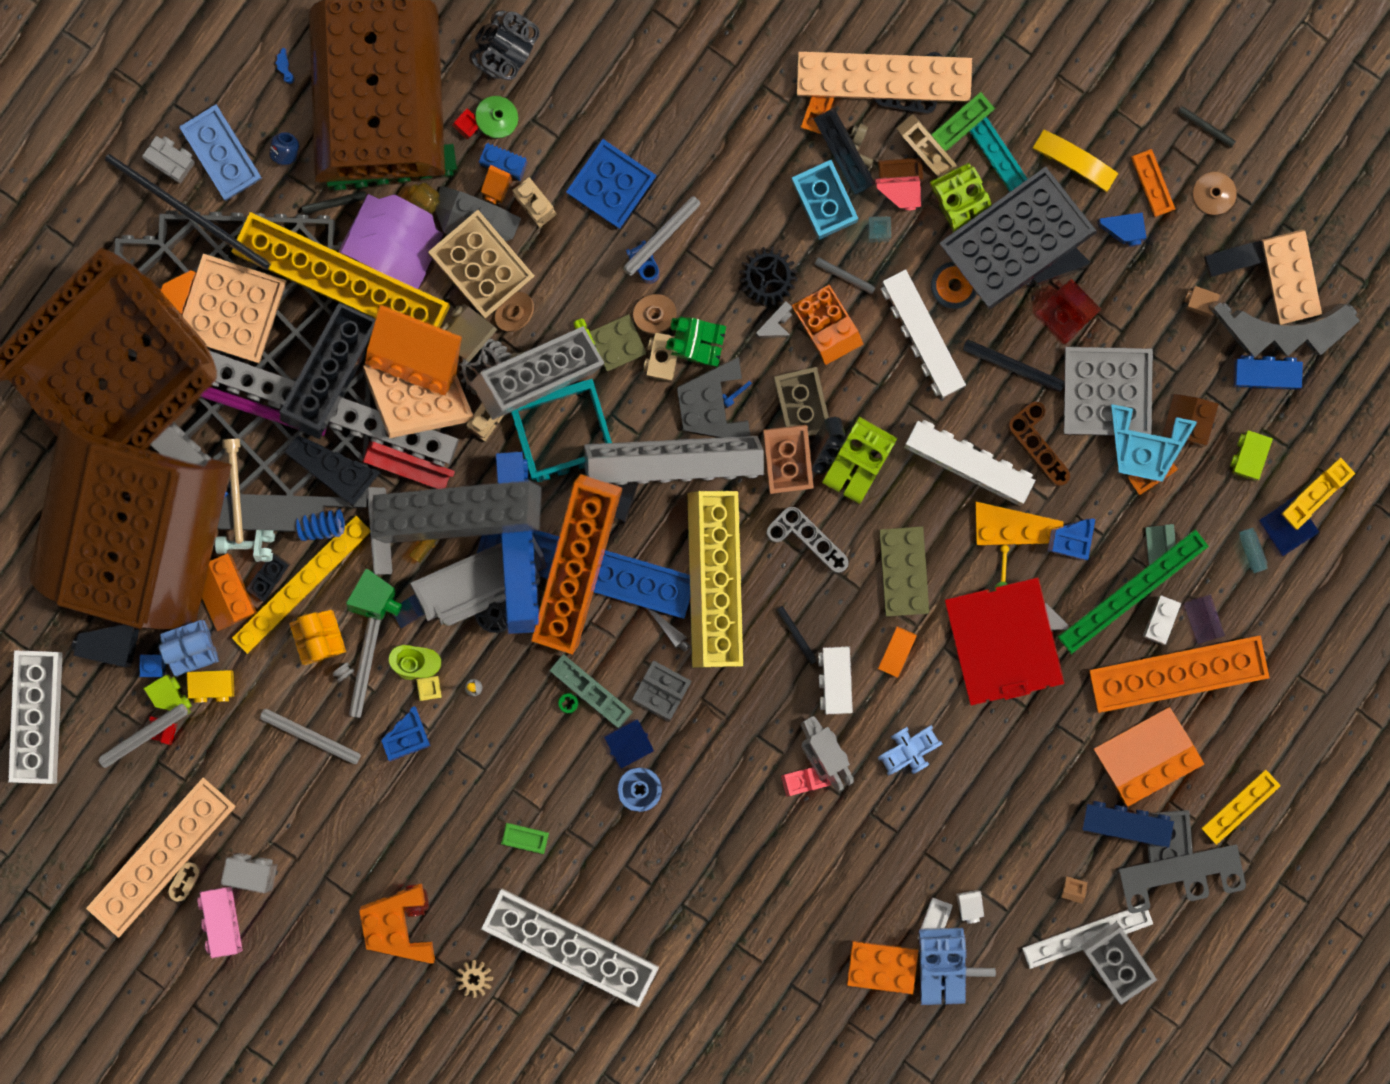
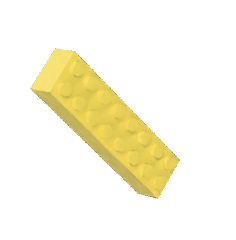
(715, 579)

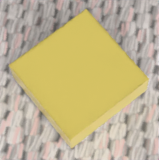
(429, 688)

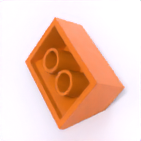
(226, 594)

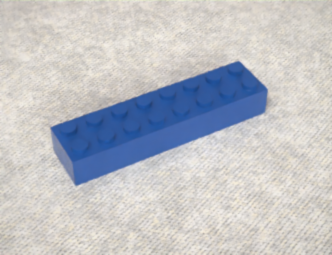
(517, 555)

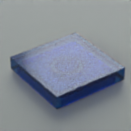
(1281, 531)

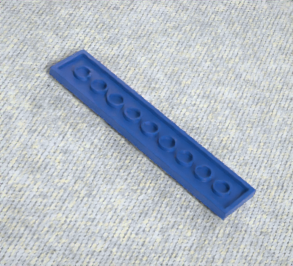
(622, 577)

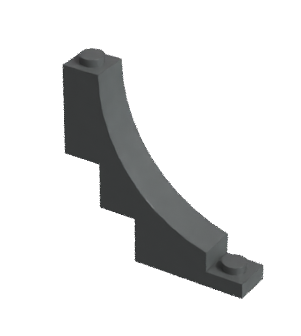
(1256, 335)

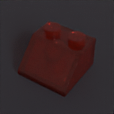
(1068, 311)

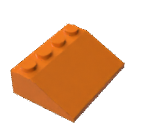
(413, 350)
(1148, 756)

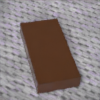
(901, 168)

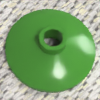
(494, 126)

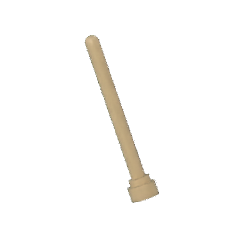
(231, 447)

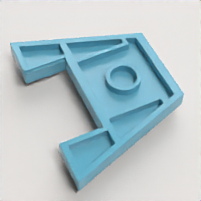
(1145, 453)

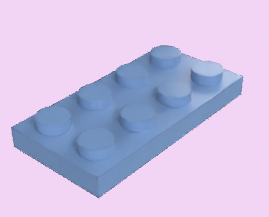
(220, 152)

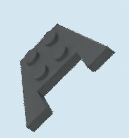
(704, 406)

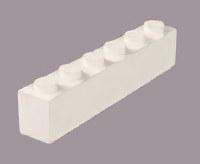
(923, 334)

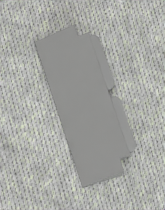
(468, 585)

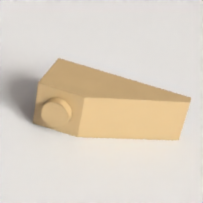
(926, 146)

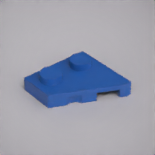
(1073, 539)
(406, 737)

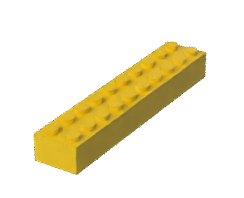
(335, 273)

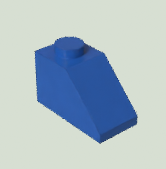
(1125, 228)

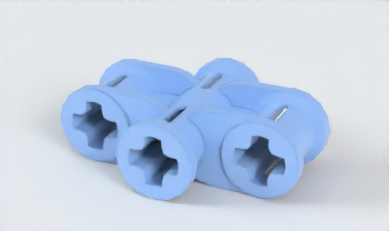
(903, 755)

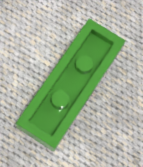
(963, 121)

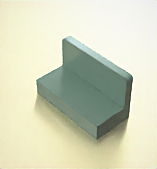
(1159, 541)

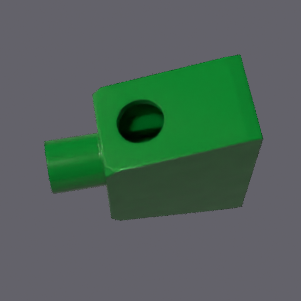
(373, 597)

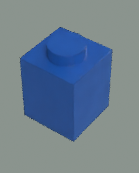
(152, 666)

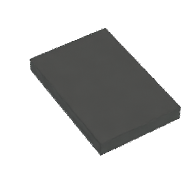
(1180, 841)

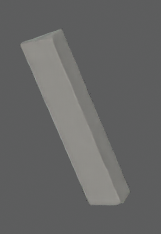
(380, 551)

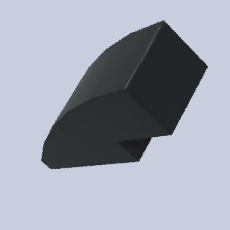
(1235, 259)

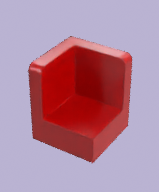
(166, 735)

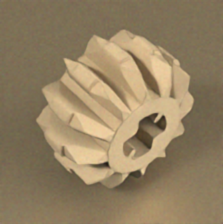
(476, 971)

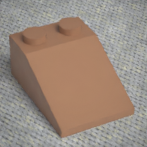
(787, 459)

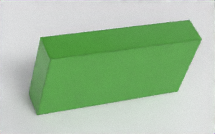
(525, 838)

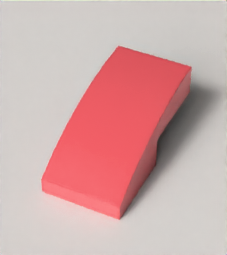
(802, 781)

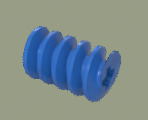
(329, 526)

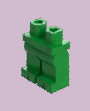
(688, 340)

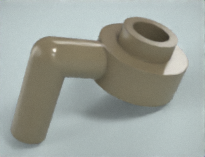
(858, 135)

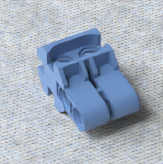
(188, 648)
(949, 961)

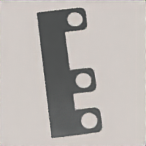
(1184, 868)

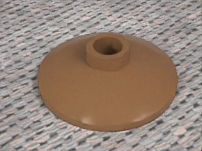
(1207, 201)
(654, 306)
(514, 312)

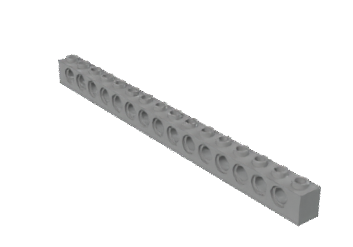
(446, 443)

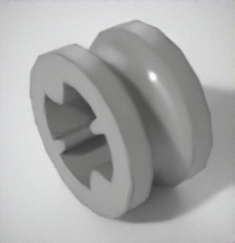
(343, 672)

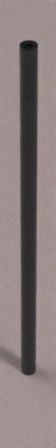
(188, 212)

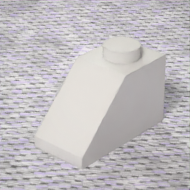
(970, 906)

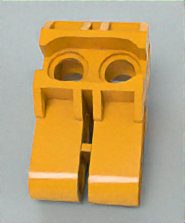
(317, 637)

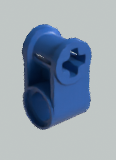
(650, 263)

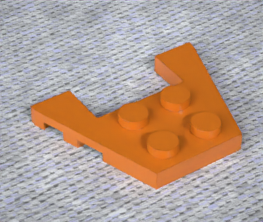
(386, 926)

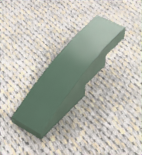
(591, 691)

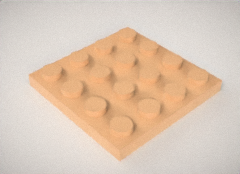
(233, 307)
(413, 408)

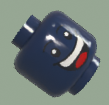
(284, 148)

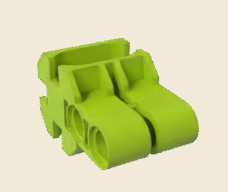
(956, 183)
(872, 439)

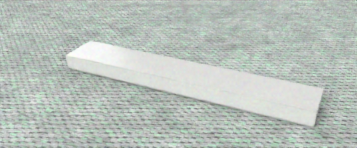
(1071, 941)

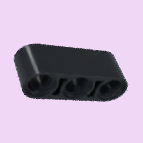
(827, 444)

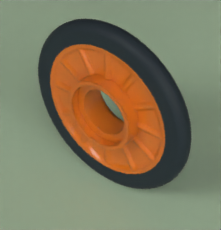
(942, 292)

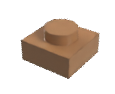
(1074, 890)

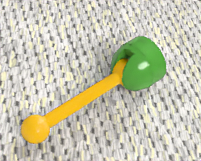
(1004, 549)

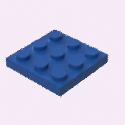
(611, 184)

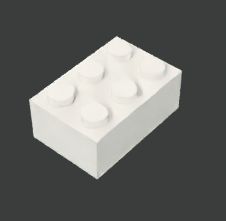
(835, 680)

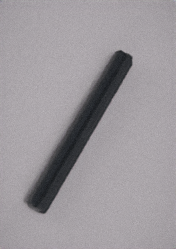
(1013, 365)

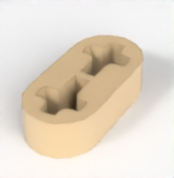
(179, 879)

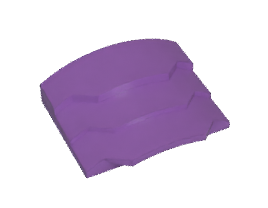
(392, 238)

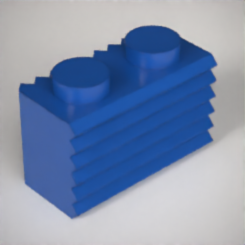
(503, 160)

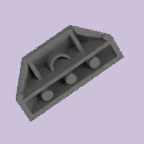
(458, 206)

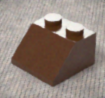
(1195, 410)

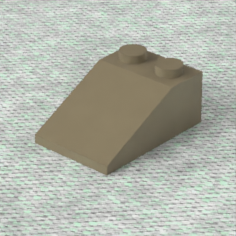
(471, 327)

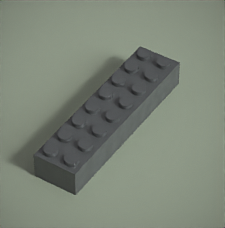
(456, 512)

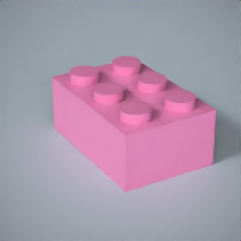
(220, 922)

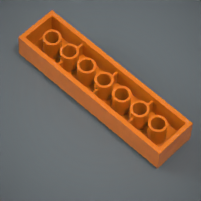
(576, 564)

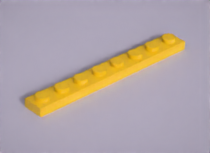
(301, 585)

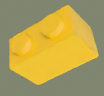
(210, 685)

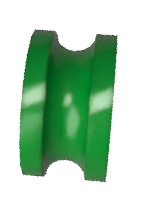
(562, 700)

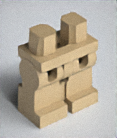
(534, 201)
(482, 424)

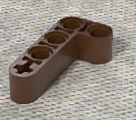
(1042, 447)

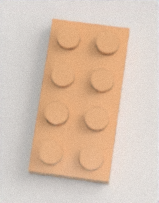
(1291, 276)

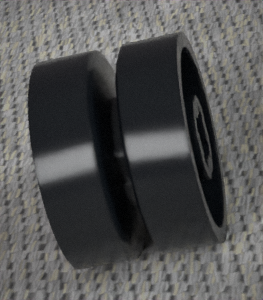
(491, 623)

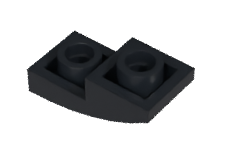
(268, 577)

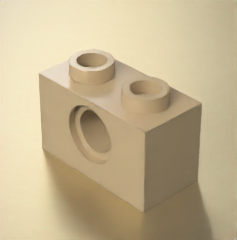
(655, 369)

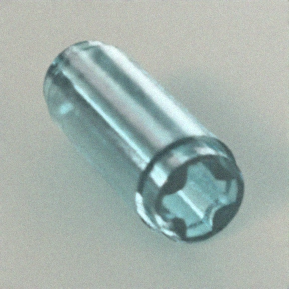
(1253, 550)

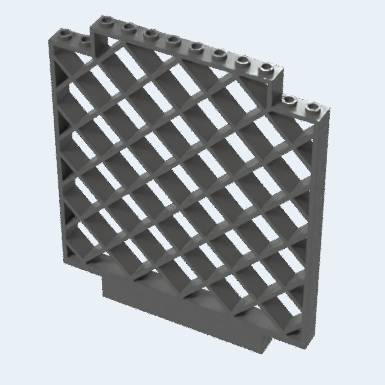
(261, 511)

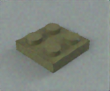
(618, 343)

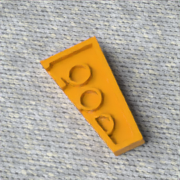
(1011, 527)

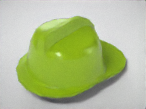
(414, 662)

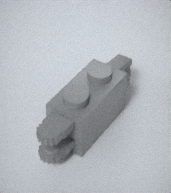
(825, 754)

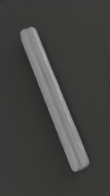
(661, 236)
(364, 667)
(143, 735)
(310, 736)

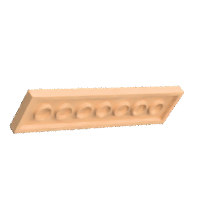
(884, 77)
(161, 857)

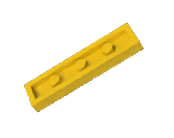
(1240, 807)

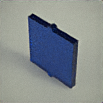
(629, 743)

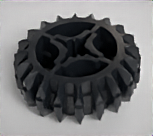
(759, 272)

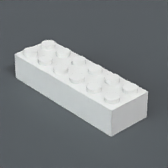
(970, 463)
(35, 717)

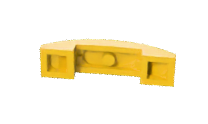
(1075, 159)
(1317, 493)

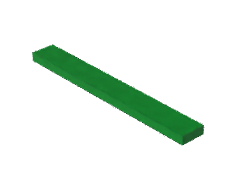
(1133, 591)

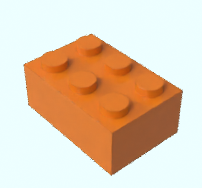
(882, 967)

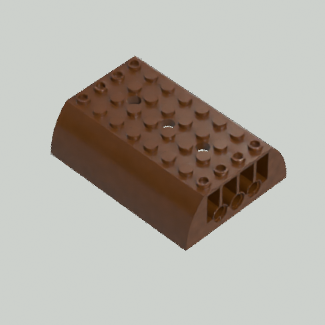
(404, 99)

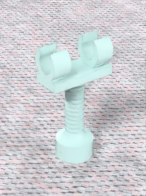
(259, 554)

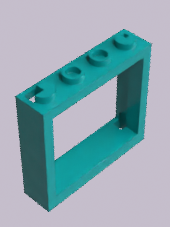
(562, 393)

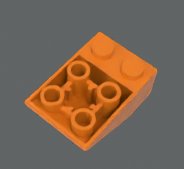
(827, 324)

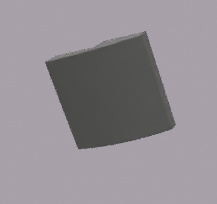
(661, 691)

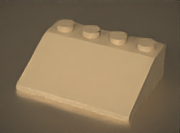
(481, 264)

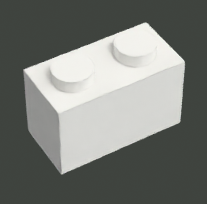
(1161, 620)

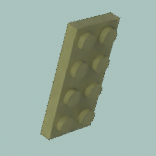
(904, 571)

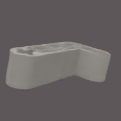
(811, 542)

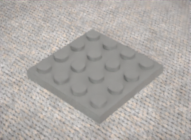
(1102, 378)

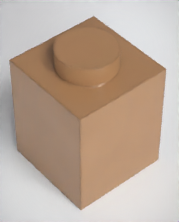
(1199, 300)

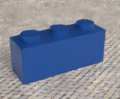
(1268, 373)

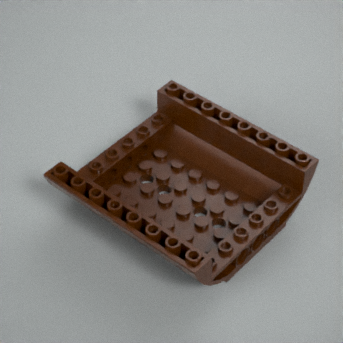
(87, 337)
(159, 547)

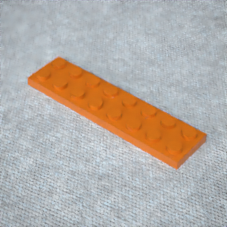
(1179, 674)

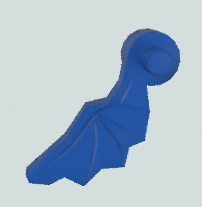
(283, 64)
(728, 401)

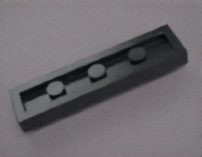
(844, 150)

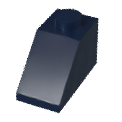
(409, 612)

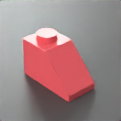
(902, 191)

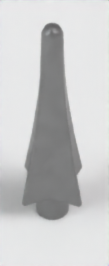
(674, 635)

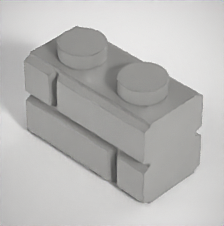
(169, 159)

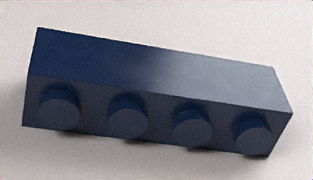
(1128, 825)

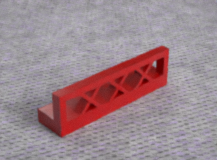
(407, 465)

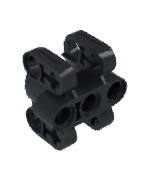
(503, 45)

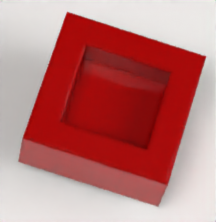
(466, 124)

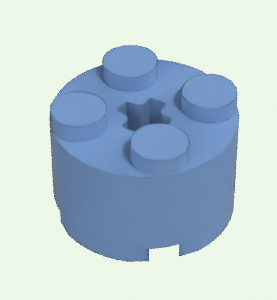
(627, 790)

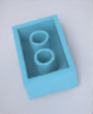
(824, 199)

